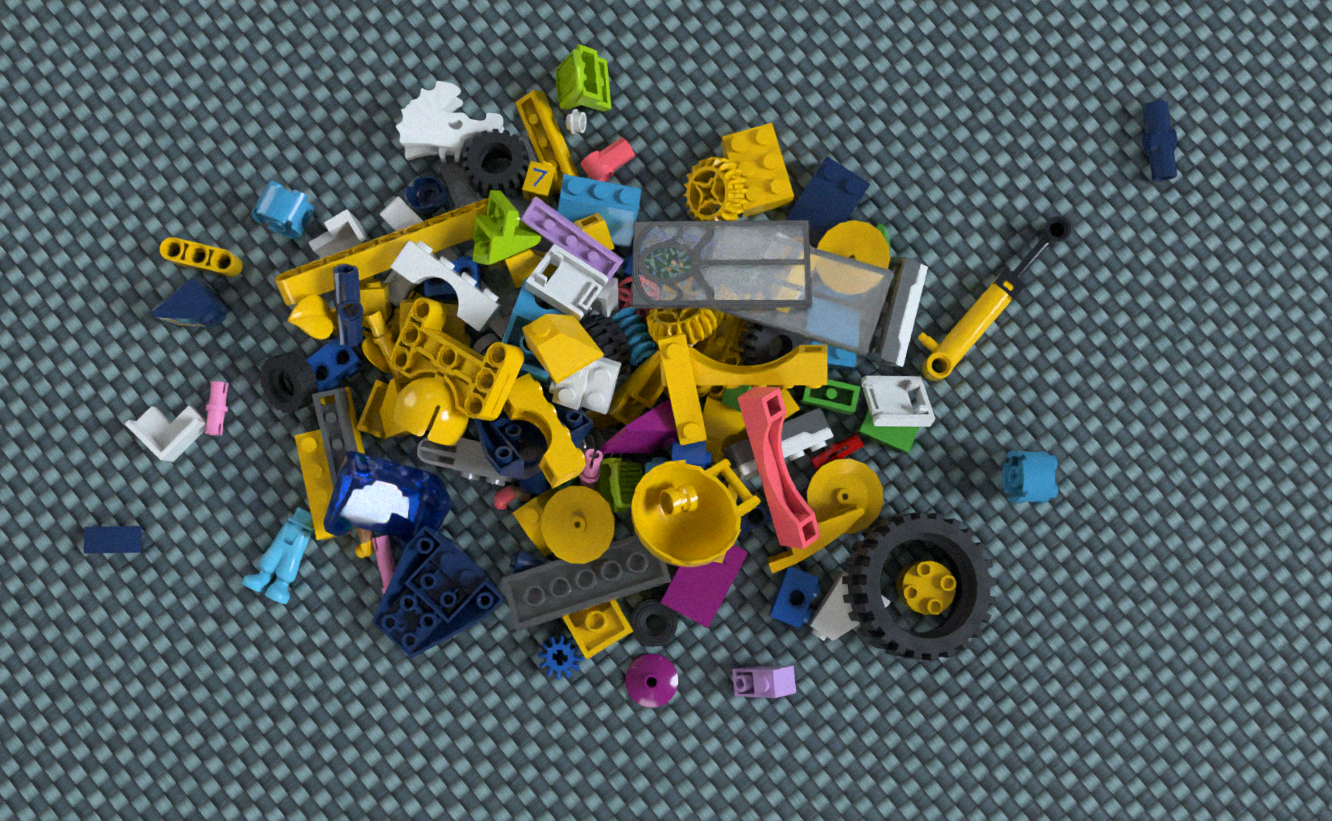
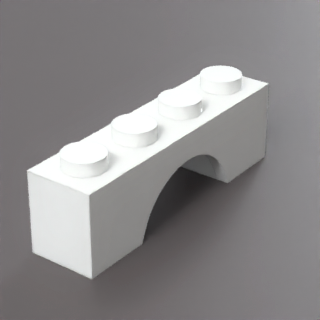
(475, 305)

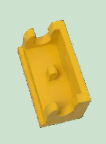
(370, 418)

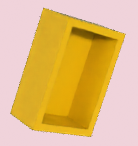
(763, 167)

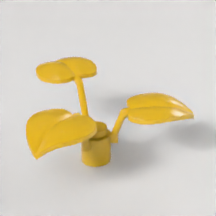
(317, 321)

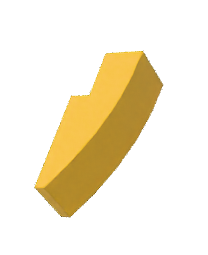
(638, 391)

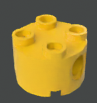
(926, 587)

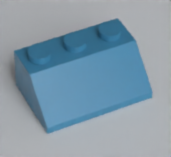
(614, 202)

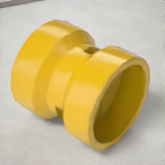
(678, 500)

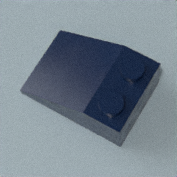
(828, 199)

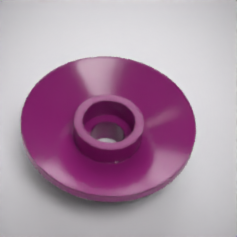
(651, 666)

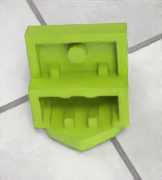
(583, 80)
(501, 232)
(618, 482)

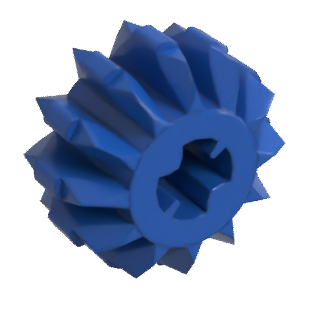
(553, 662)

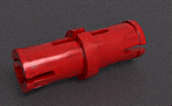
(851, 443)

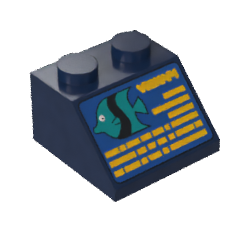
(193, 306)

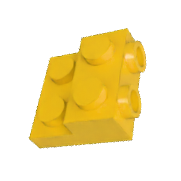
(598, 627)

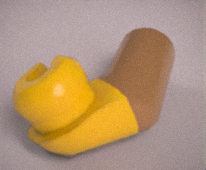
(366, 546)

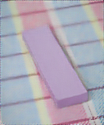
(570, 237)

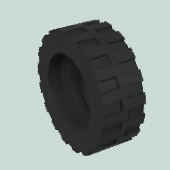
(274, 385)

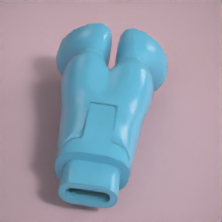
(282, 558)

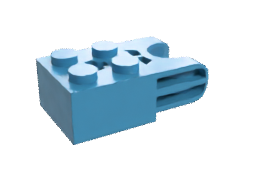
(525, 312)

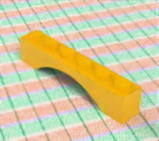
(802, 366)

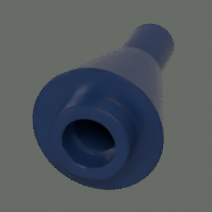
(523, 561)

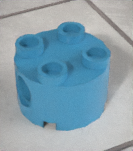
(283, 210)
(1030, 476)

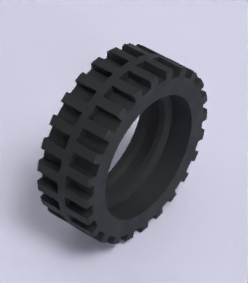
(968, 569)

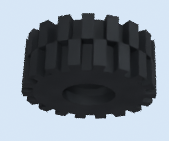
(757, 343)

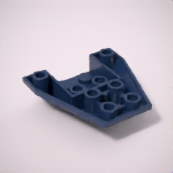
(518, 445)
(434, 594)

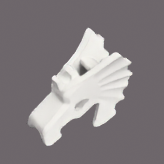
(434, 129)

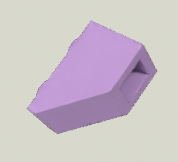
(764, 681)

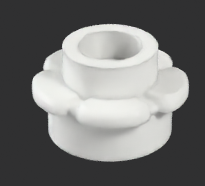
(576, 122)

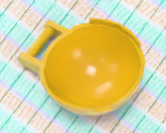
(692, 536)

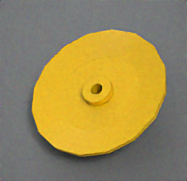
(857, 241)
(843, 485)
(578, 524)

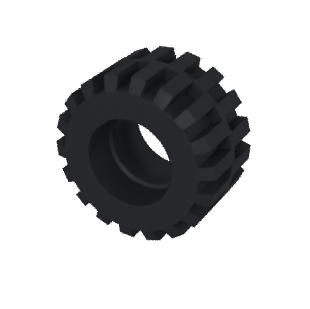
(496, 146)
(609, 339)

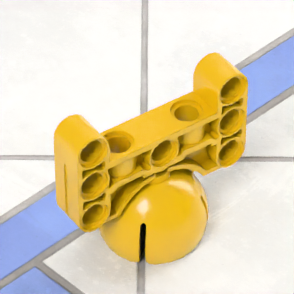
(439, 390)

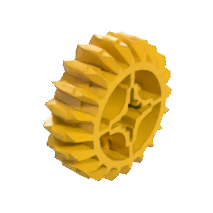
(723, 190)
(693, 322)

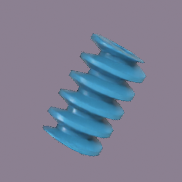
(639, 347)

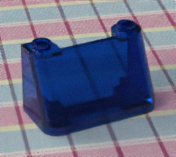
(385, 498)

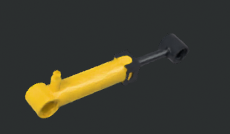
(988, 306)

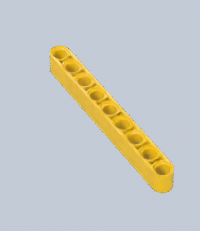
(380, 253)

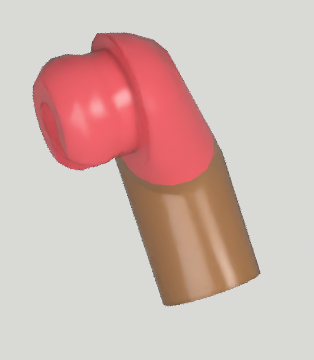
(508, 494)

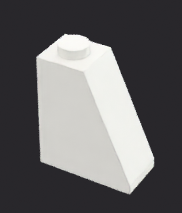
(832, 616)

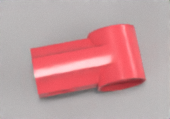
(602, 164)

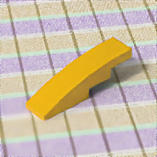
(830, 528)

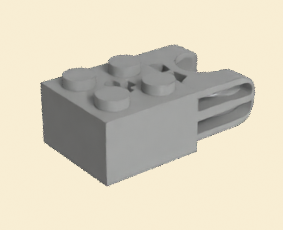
(464, 457)

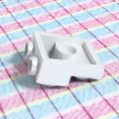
(588, 387)

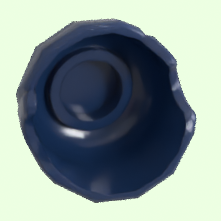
(426, 195)

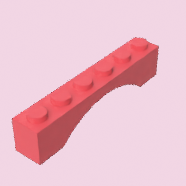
(764, 418)

